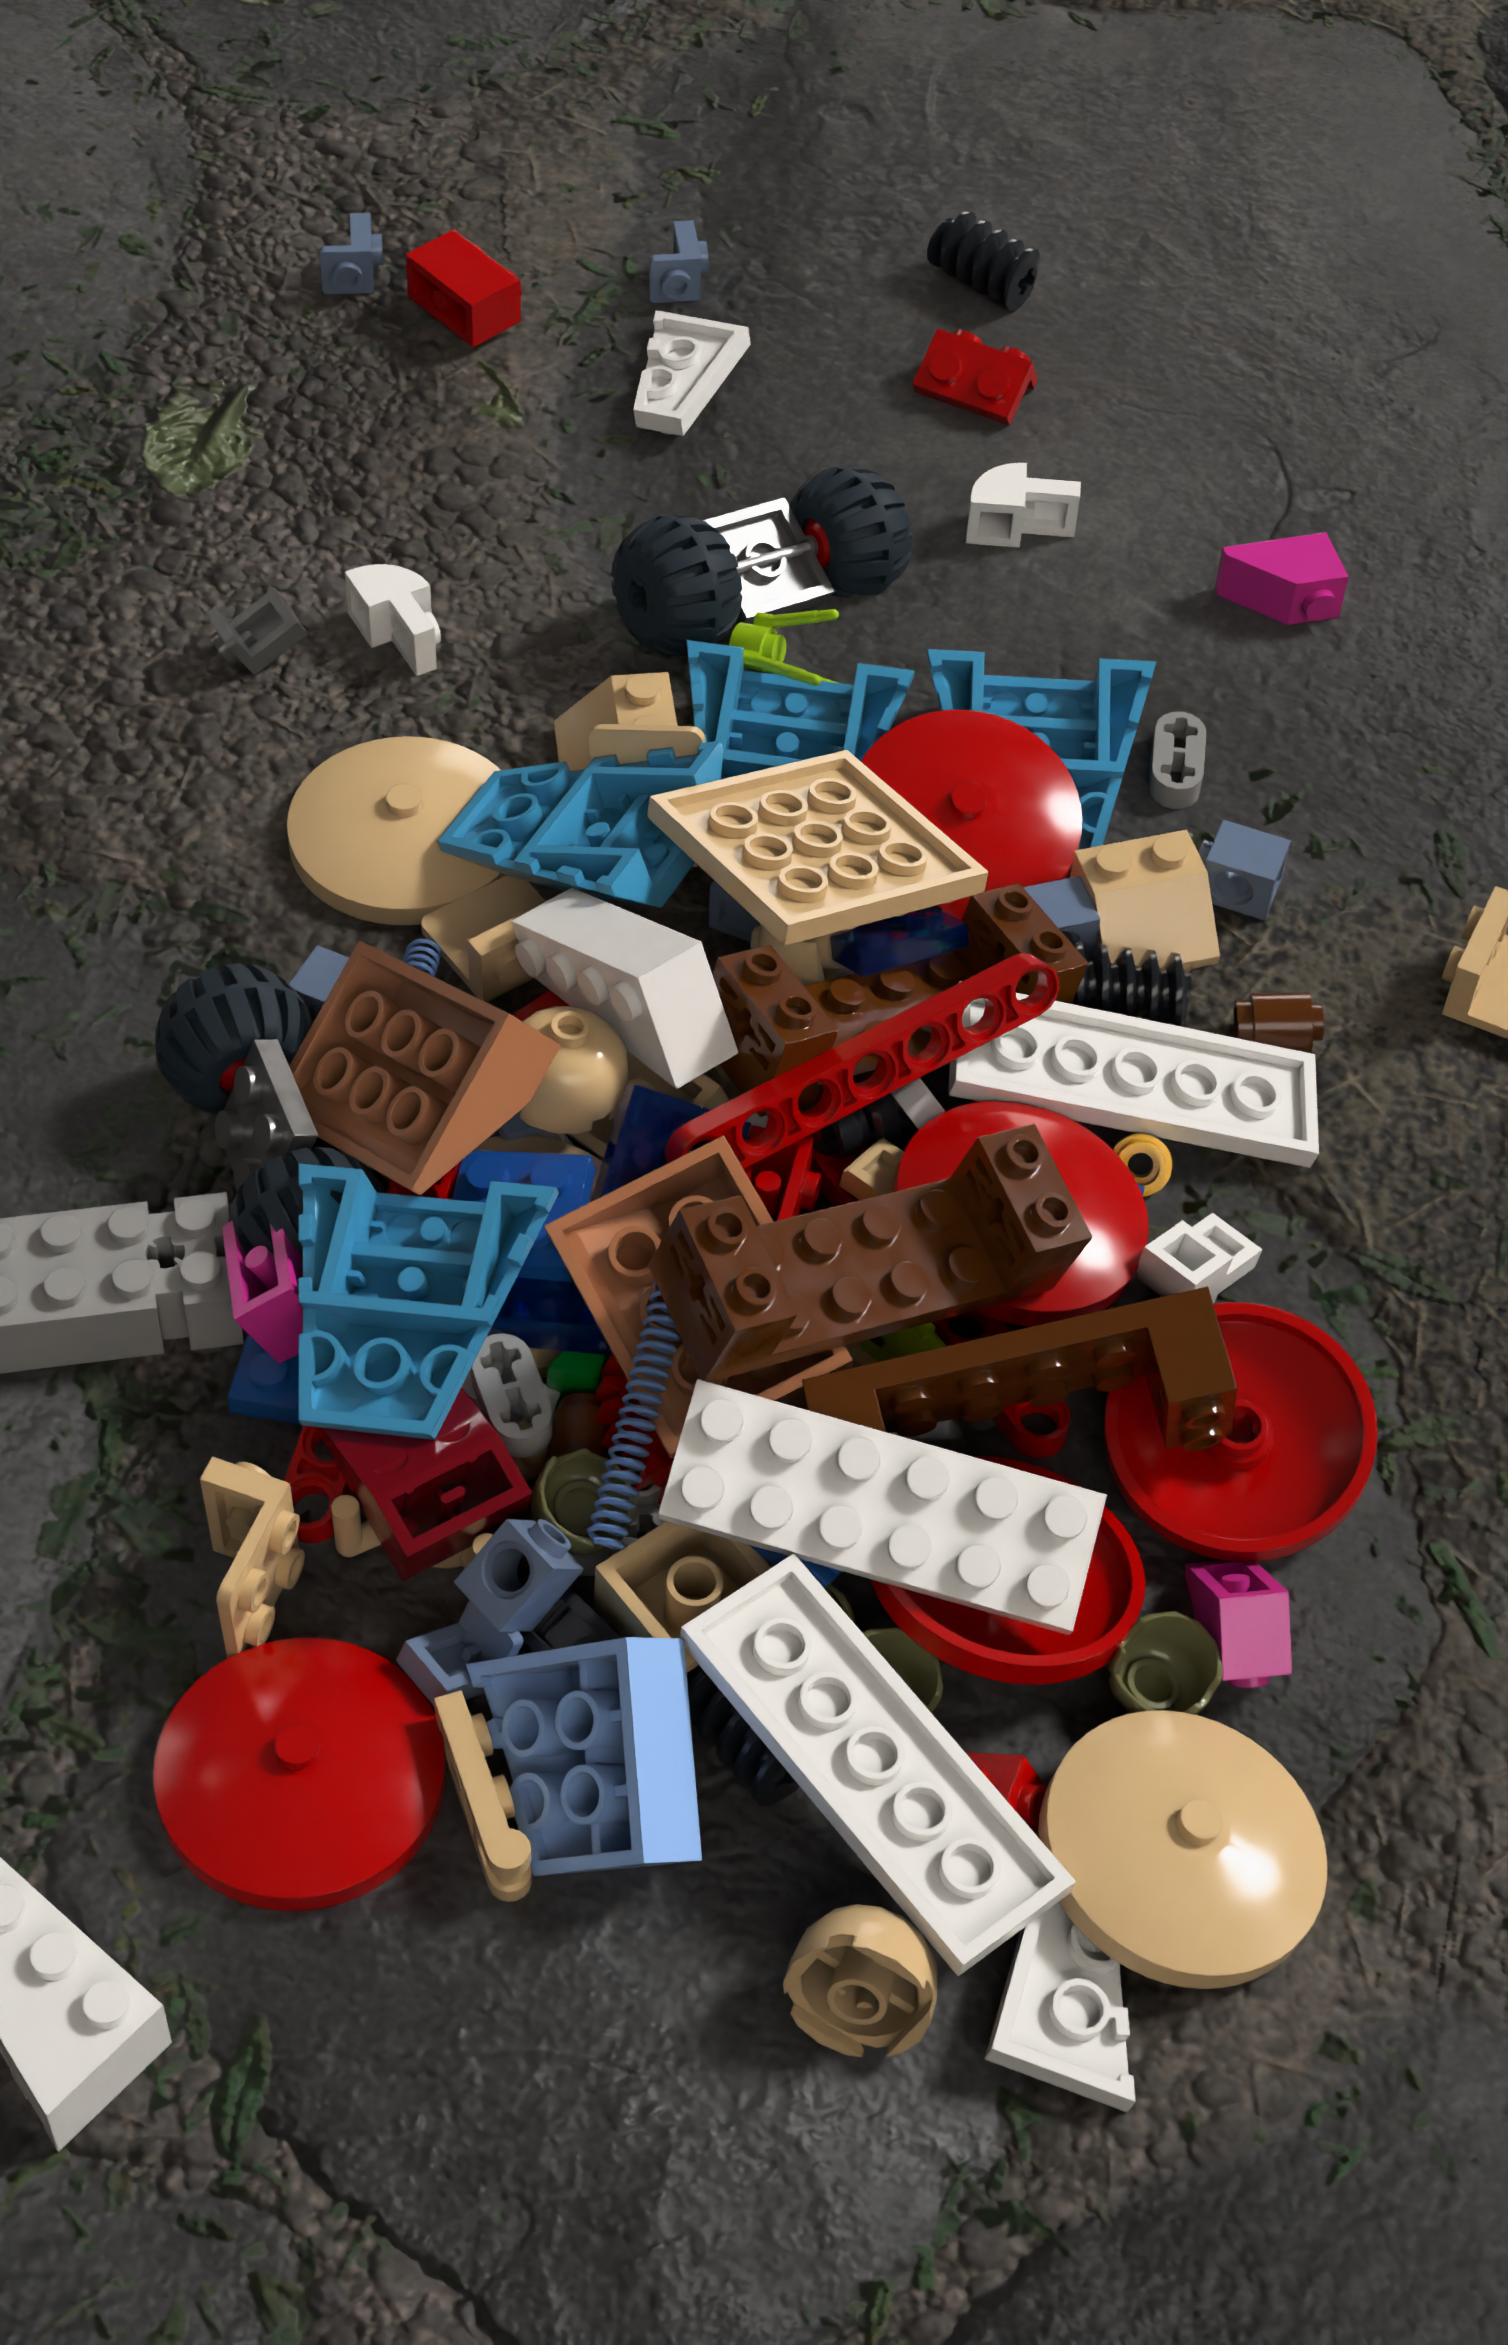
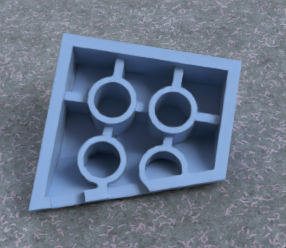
(597, 1752)

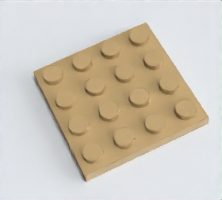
(816, 846)

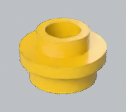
(1156, 1150)

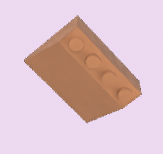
(413, 1069)
(608, 1258)

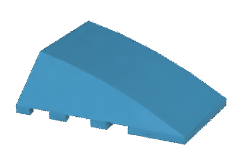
(1080, 720)
(781, 721)
(583, 825)
(401, 1296)

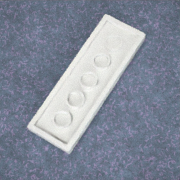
(1149, 1080)
(883, 1507)
(877, 1763)

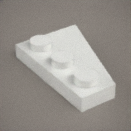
(685, 369)
(1064, 2013)

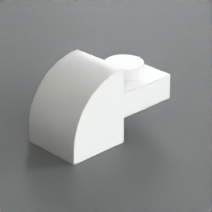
(1010, 504)
(394, 607)
(1197, 1258)

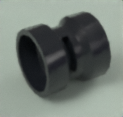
(862, 1127)

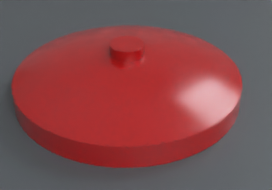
(987, 790)
(1095, 1178)
(1294, 1449)
(1021, 1651)
(299, 1774)

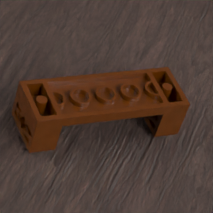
(786, 1023)
(870, 1265)
(1164, 1338)

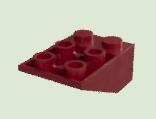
(431, 1494)

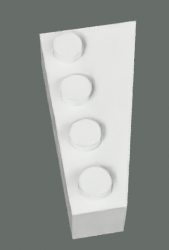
(633, 975)
(68, 2013)

